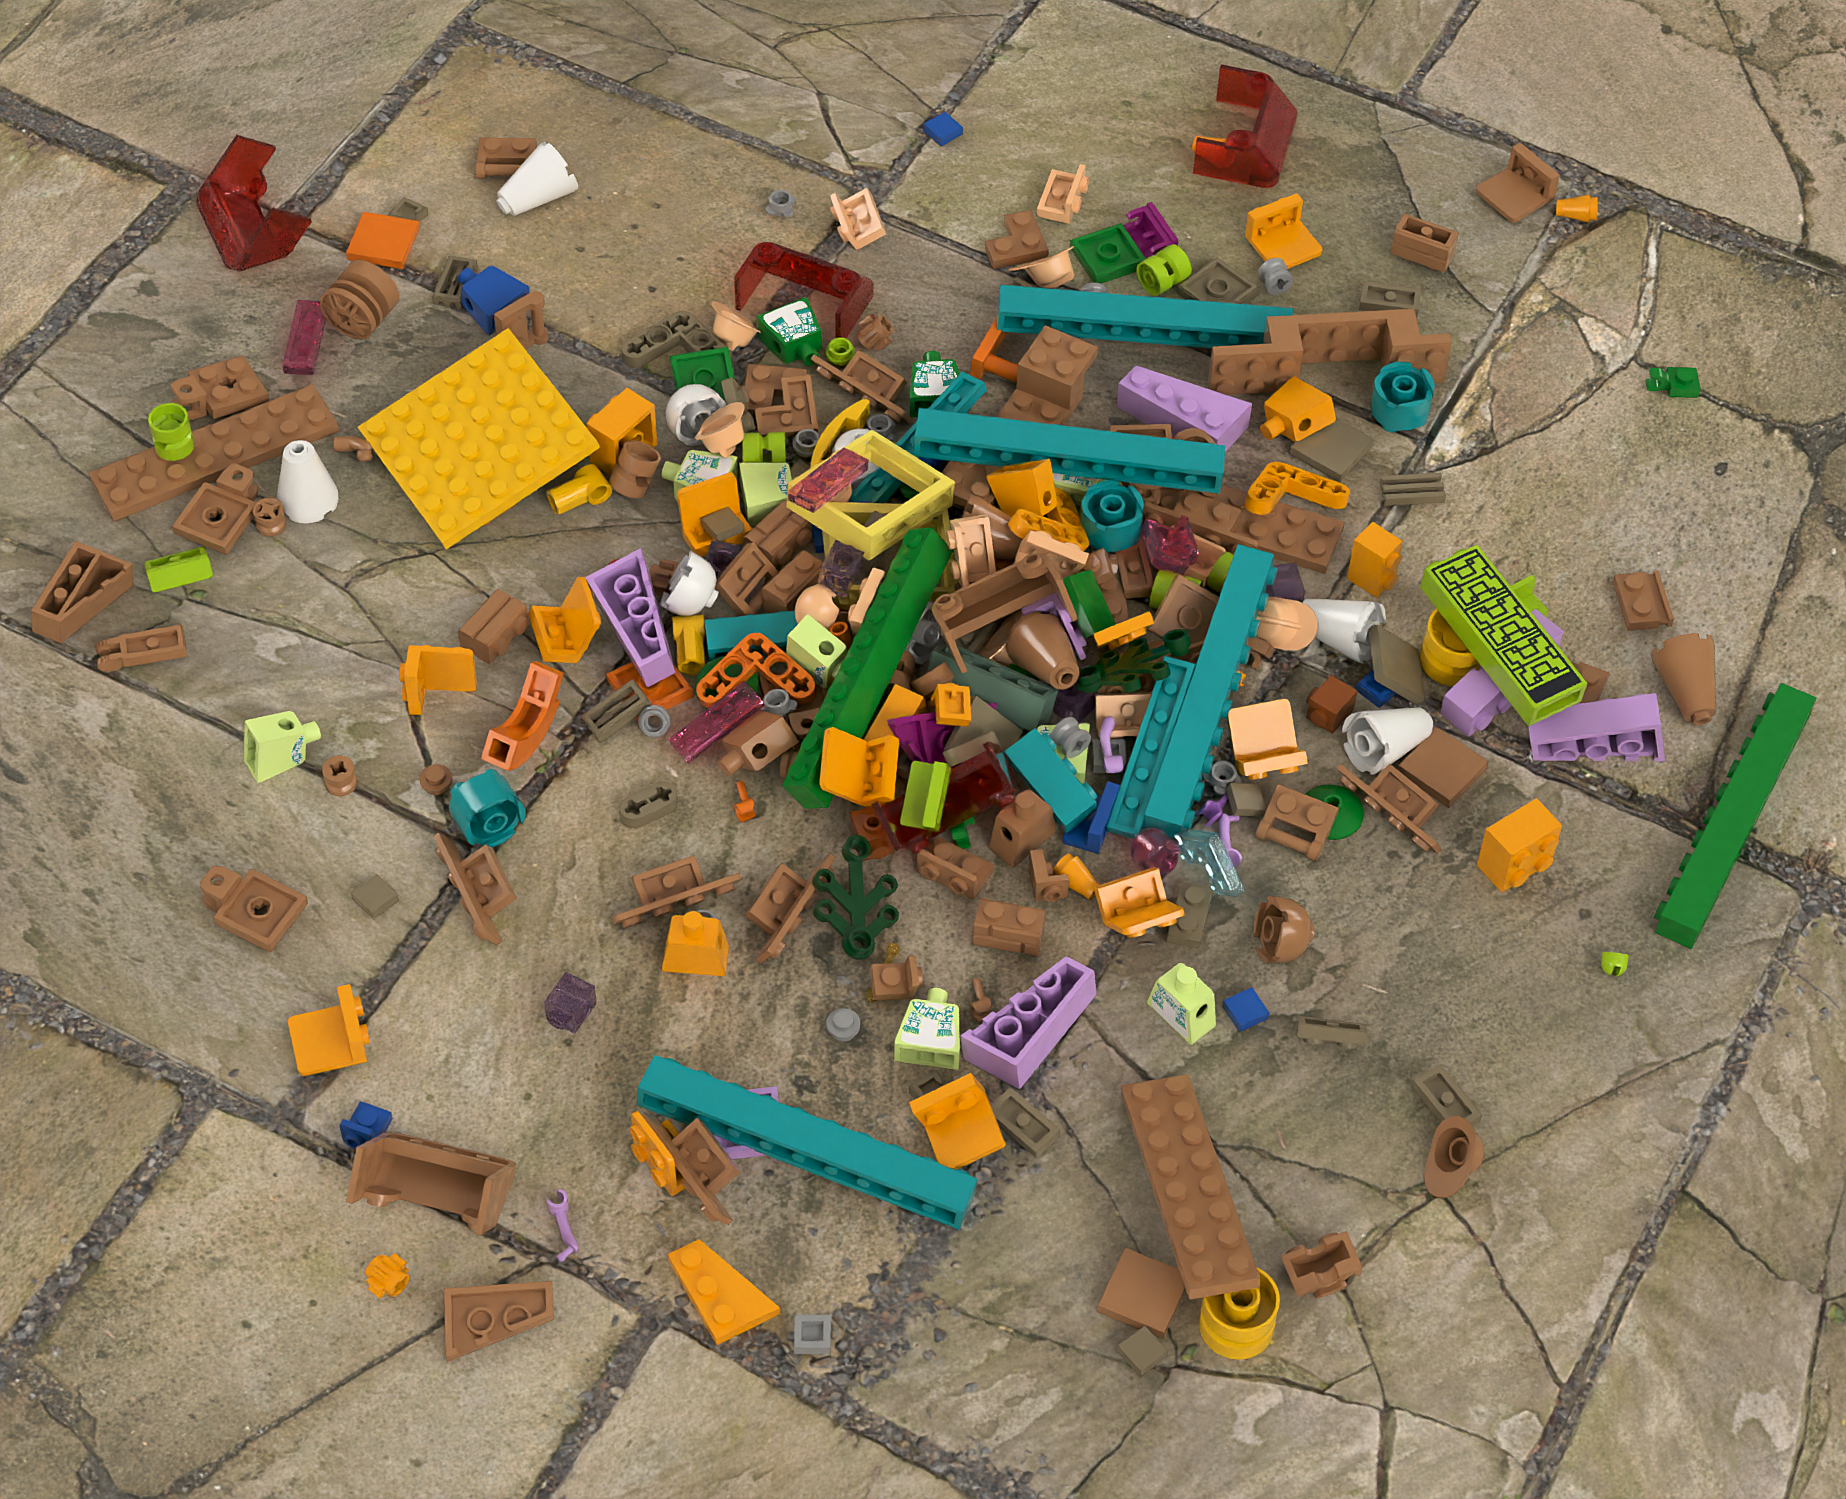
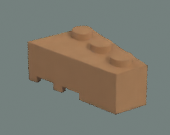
(79, 591)

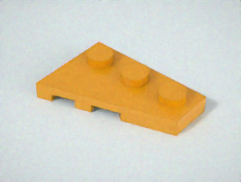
(1123, 632)
(719, 1292)

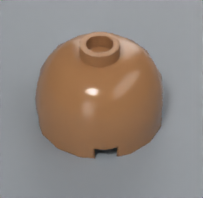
(1283, 930)

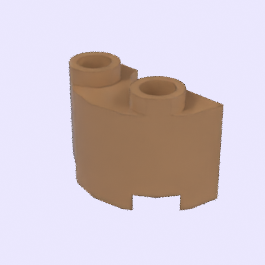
(1322, 1267)

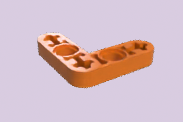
(754, 662)

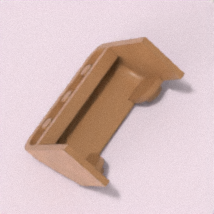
(997, 597)
(432, 1176)

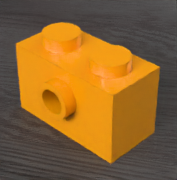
(1375, 560)

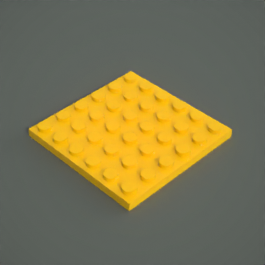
(478, 438)

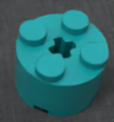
(1402, 396)
(1112, 516)
(486, 808)

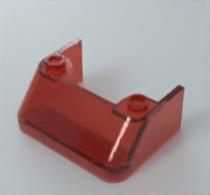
(1249, 156)
(232, 209)
(810, 272)
(970, 790)

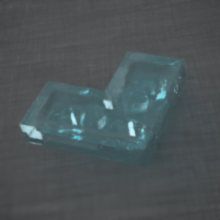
(1209, 851)

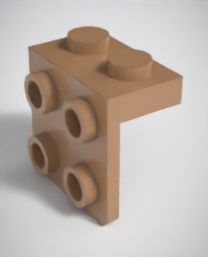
(1520, 187)

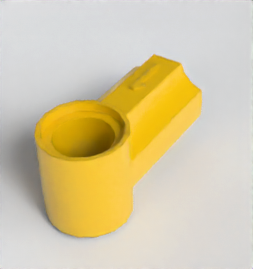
(586, 486)
(689, 638)

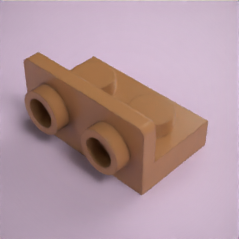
(954, 867)

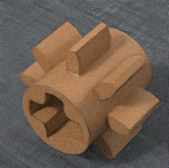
(875, 332)
(661, 576)

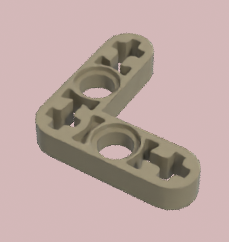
(683, 336)

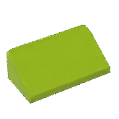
(178, 569)

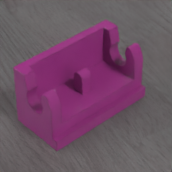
(1149, 230)

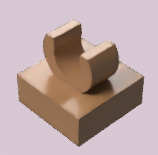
(1258, 649)

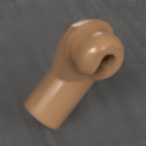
(354, 444)

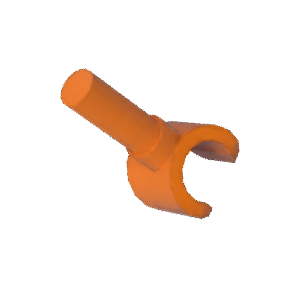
(744, 809)

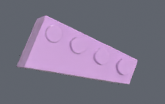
(1167, 400)
(631, 608)
(1477, 698)
(1600, 730)
(1033, 1022)

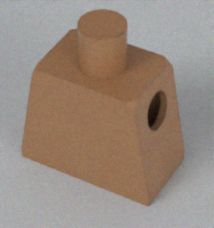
(756, 743)
(1022, 828)

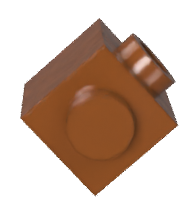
(1330, 703)
(867, 824)

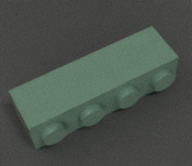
(1015, 694)

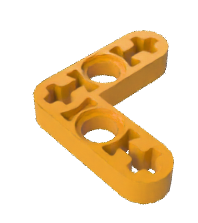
(1283, 478)
(1062, 522)

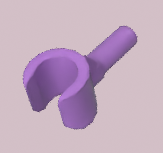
(1212, 809)

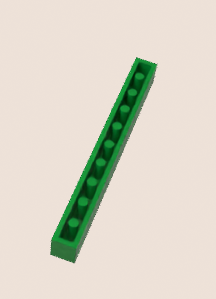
(871, 657)
(1735, 815)

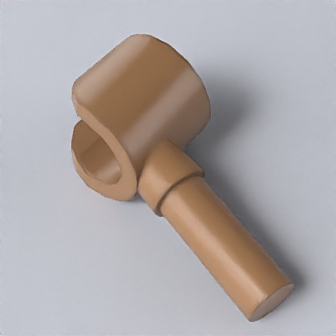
(982, 1006)

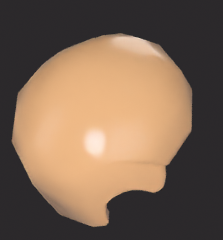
(818, 604)

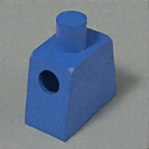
(488, 293)

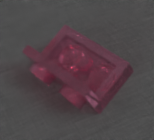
(1170, 547)

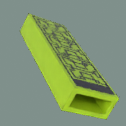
(1503, 635)

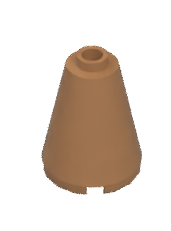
(1004, 541)
(1043, 649)
(1689, 675)

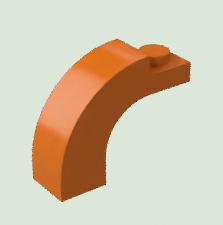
(523, 731)

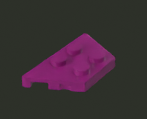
(922, 737)

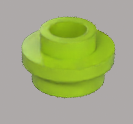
(840, 351)

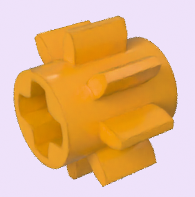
(387, 1275)

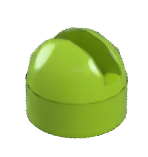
(1614, 961)

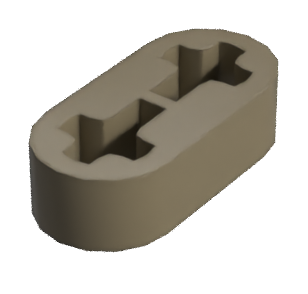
(969, 749)
(648, 804)

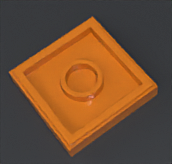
(383, 240)
(664, 693)

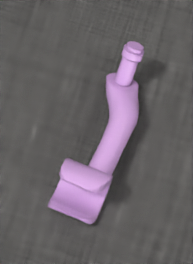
(1111, 763)
(1224, 832)
(559, 1211)

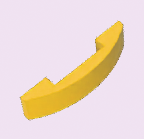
(849, 419)

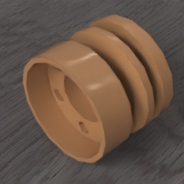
(359, 299)

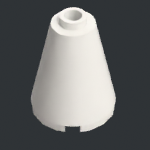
(536, 182)
(305, 484)
(1347, 624)
(1384, 736)

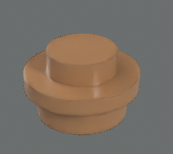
(436, 779)

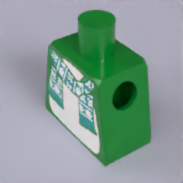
(791, 332)
(930, 380)

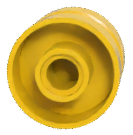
(1443, 652)
(1240, 1321)

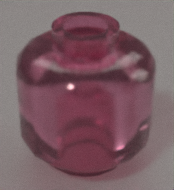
(1155, 849)

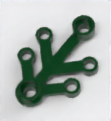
(1132, 663)
(855, 902)

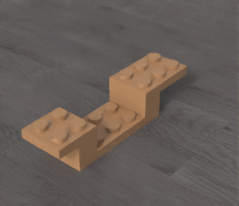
(1326, 338)
(1046, 392)

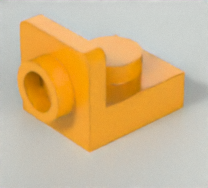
(952, 704)

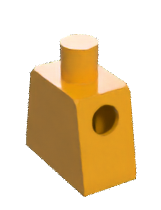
(1297, 411)
(1024, 487)
(695, 946)

